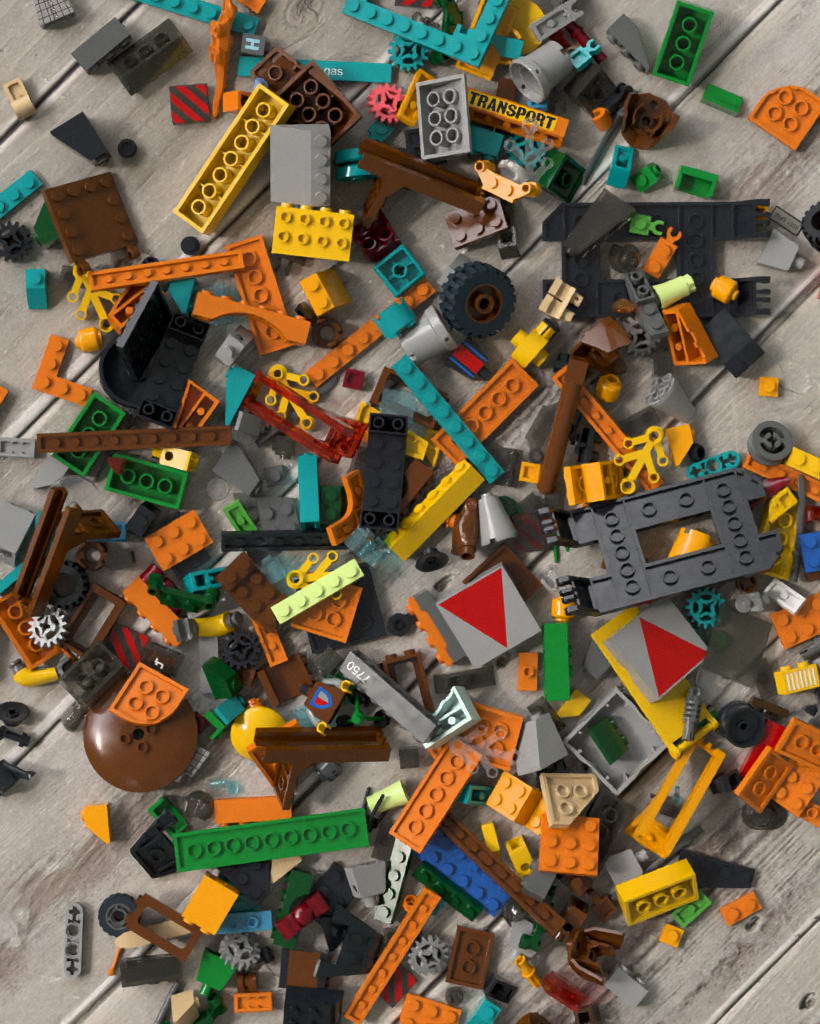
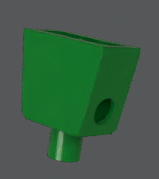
(213, 972)

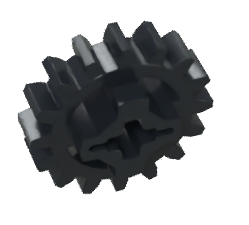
(14, 234)
(248, 648)

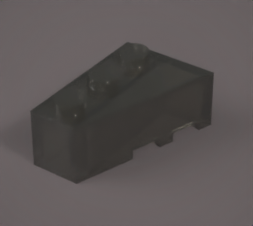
(150, 970)

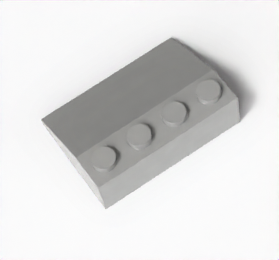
(443, 118)
(300, 164)

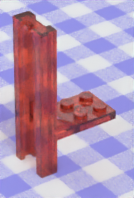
(342, 438)

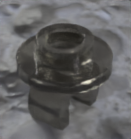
(454, 996)

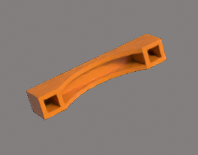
(290, 329)

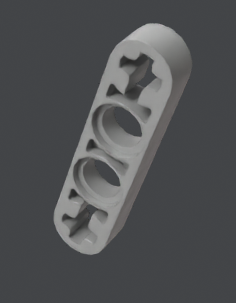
(71, 939)

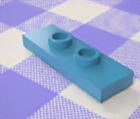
(246, 922)

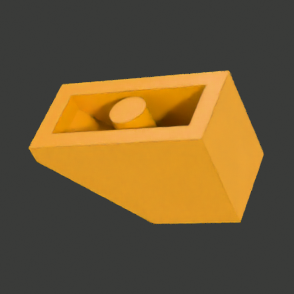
(679, 442)
(98, 820)

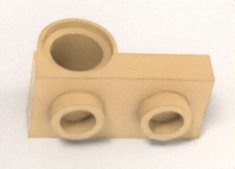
(19, 98)

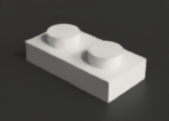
(785, 596)

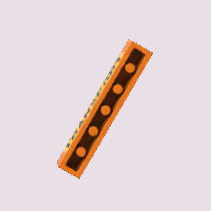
(509, 117)

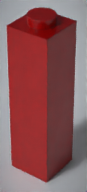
(770, 738)

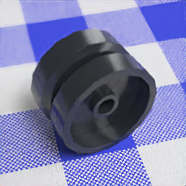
(741, 724)

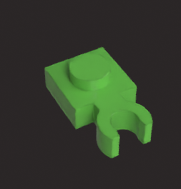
(641, 225)

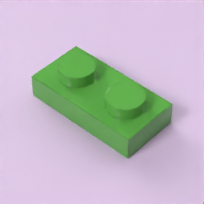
(239, 516)
(688, 912)

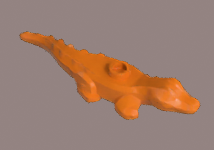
(220, 50)

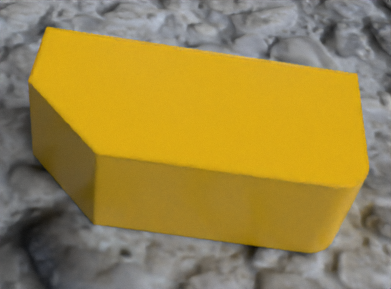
(491, 838)

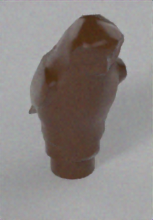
(466, 530)

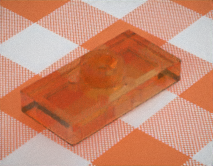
(623, 306)

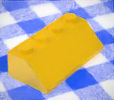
(657, 892)

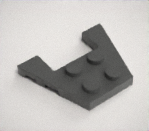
(274, 514)

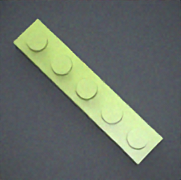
(317, 591)

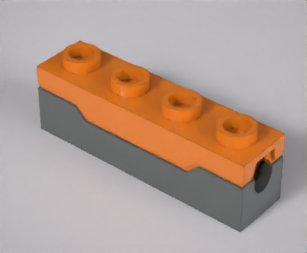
(436, 627)

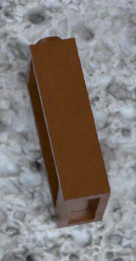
(389, 374)
(82, 611)
(414, 657)
(149, 901)

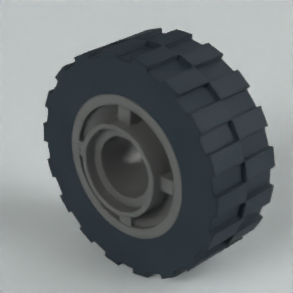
(106, 915)

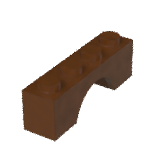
(417, 476)

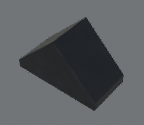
(499, 988)

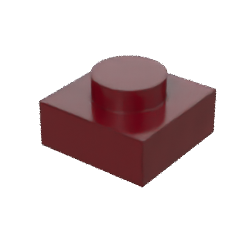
(353, 379)

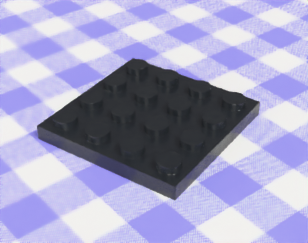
(144, 330)
(367, 619)

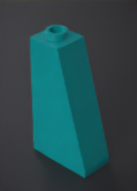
(308, 491)

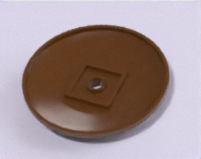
(142, 763)

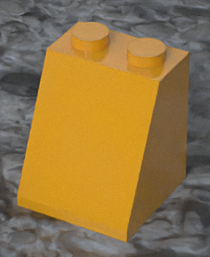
(325, 292)
(210, 904)

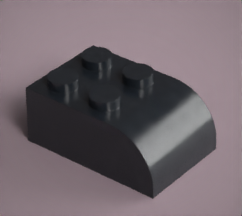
(312, 1005)

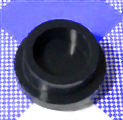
(127, 148)
(190, 245)
(696, 452)

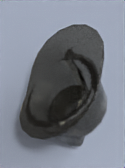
(770, 818)

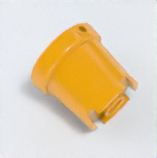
(690, 542)

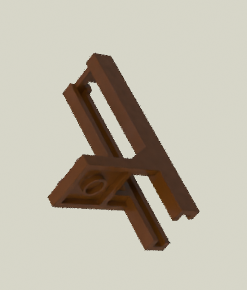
(401, 169)
(73, 529)
(338, 745)

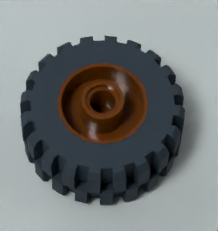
(477, 299)

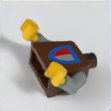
(324, 700)

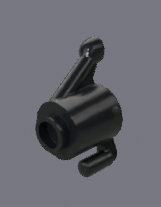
(11, 774)

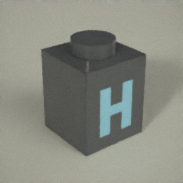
(254, 46)

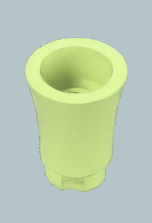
(673, 291)
(395, 796)

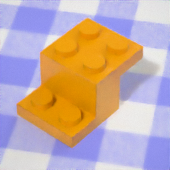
(593, 482)
(518, 801)

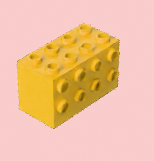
(313, 232)

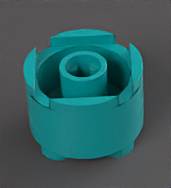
(394, 318)

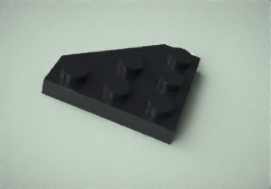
(250, 879)

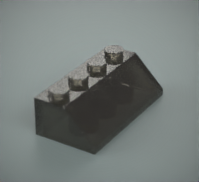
(150, 57)
(614, 817)

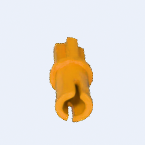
(528, 971)

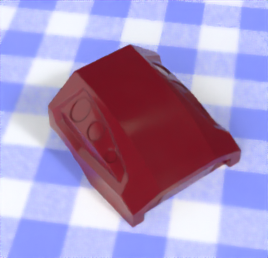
(378, 240)

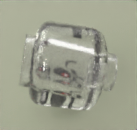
(549, 577)

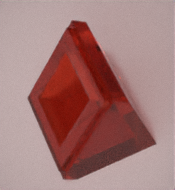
(561, 38)
(117, 464)
(812, 514)

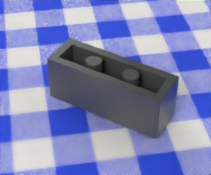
(102, 46)

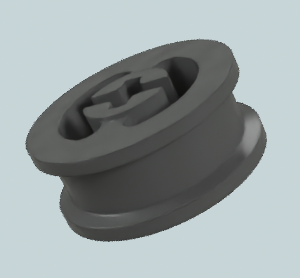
(779, 439)

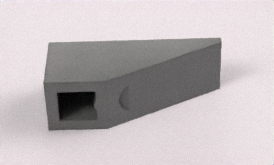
(626, 36)

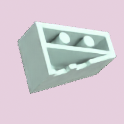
(456, 714)

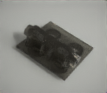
(509, 461)

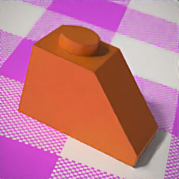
(234, 101)

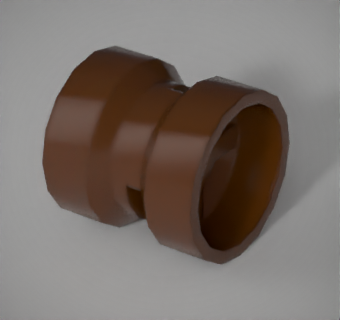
(749, 584)
(247, 982)

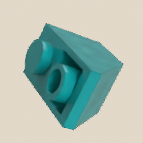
(182, 293)

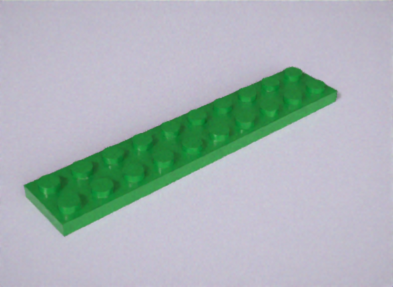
(270, 840)

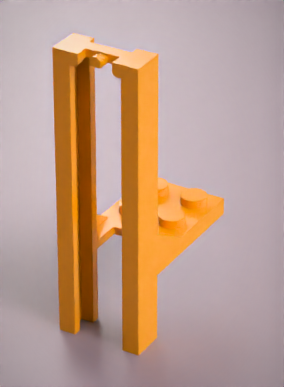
(652, 833)

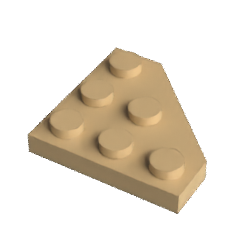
(566, 796)

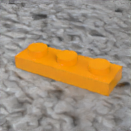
(408, 110)

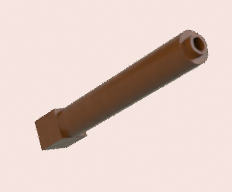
(562, 424)

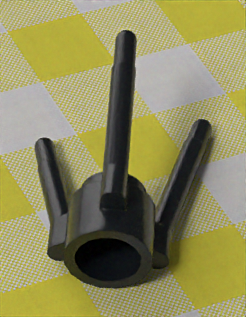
(370, 818)

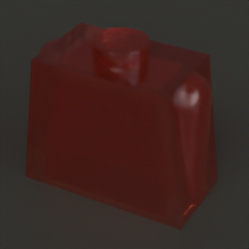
(563, 991)

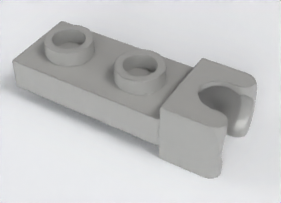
(554, 20)

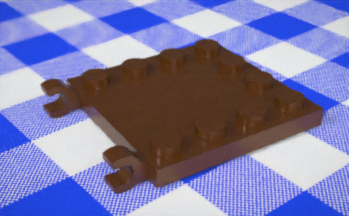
(90, 219)

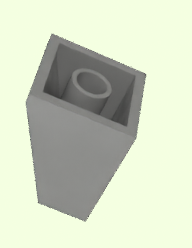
(14, 531)
(539, 743)

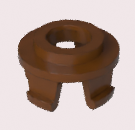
(321, 323)
(82, 559)

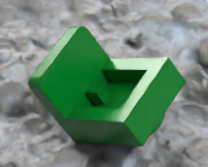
(647, 177)
(212, 717)

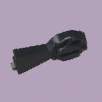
(400, 624)

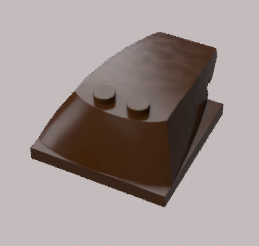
(309, 91)

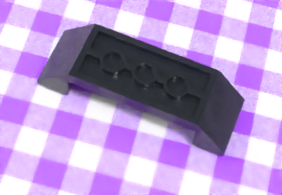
(172, 370)
(384, 472)

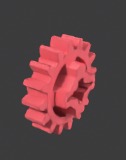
(388, 96)

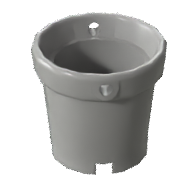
(540, 71)
(428, 337)

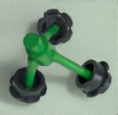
(358, 698)

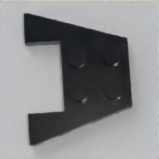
(154, 848)
(358, 949)

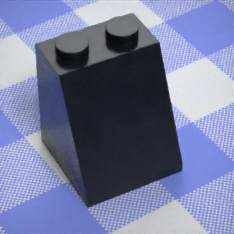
(82, 139)

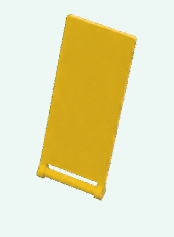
(667, 711)

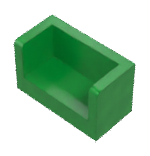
(695, 182)
(157, 808)

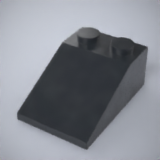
(732, 343)

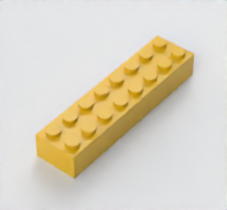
(233, 160)

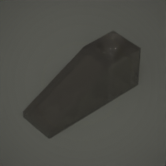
(508, 241)
(466, 678)

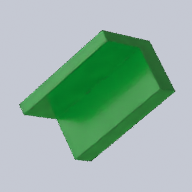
(721, 100)

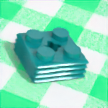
(387, 268)

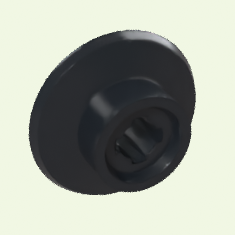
(431, 560)
(13, 713)

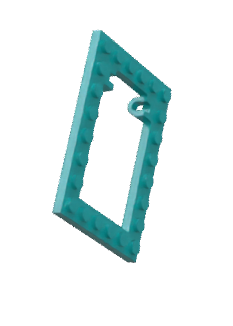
(464, 45)

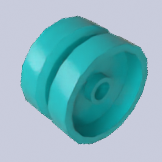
(349, 171)

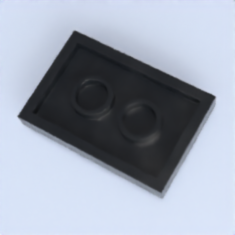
(190, 563)
(334, 888)

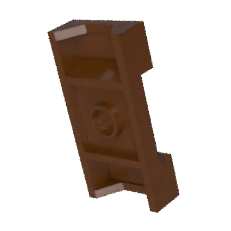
(251, 591)

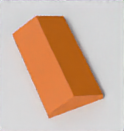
(15, 624)

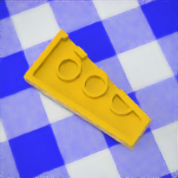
(415, 445)

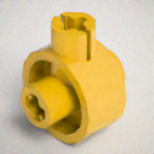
(531, 346)

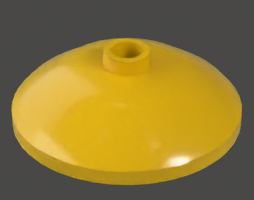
(246, 723)

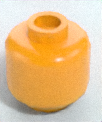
(724, 289)
(89, 340)
(608, 388)
(557, 610)

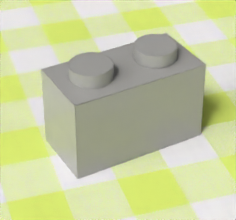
(626, 986)

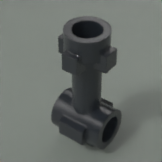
(23, 739)
(266, 955)

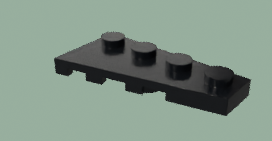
(718, 873)

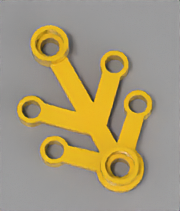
(90, 296)
(284, 402)
(642, 456)
(319, 573)

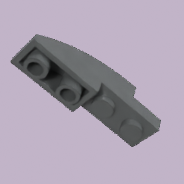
(645, 306)

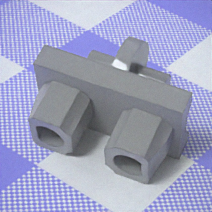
(751, 602)

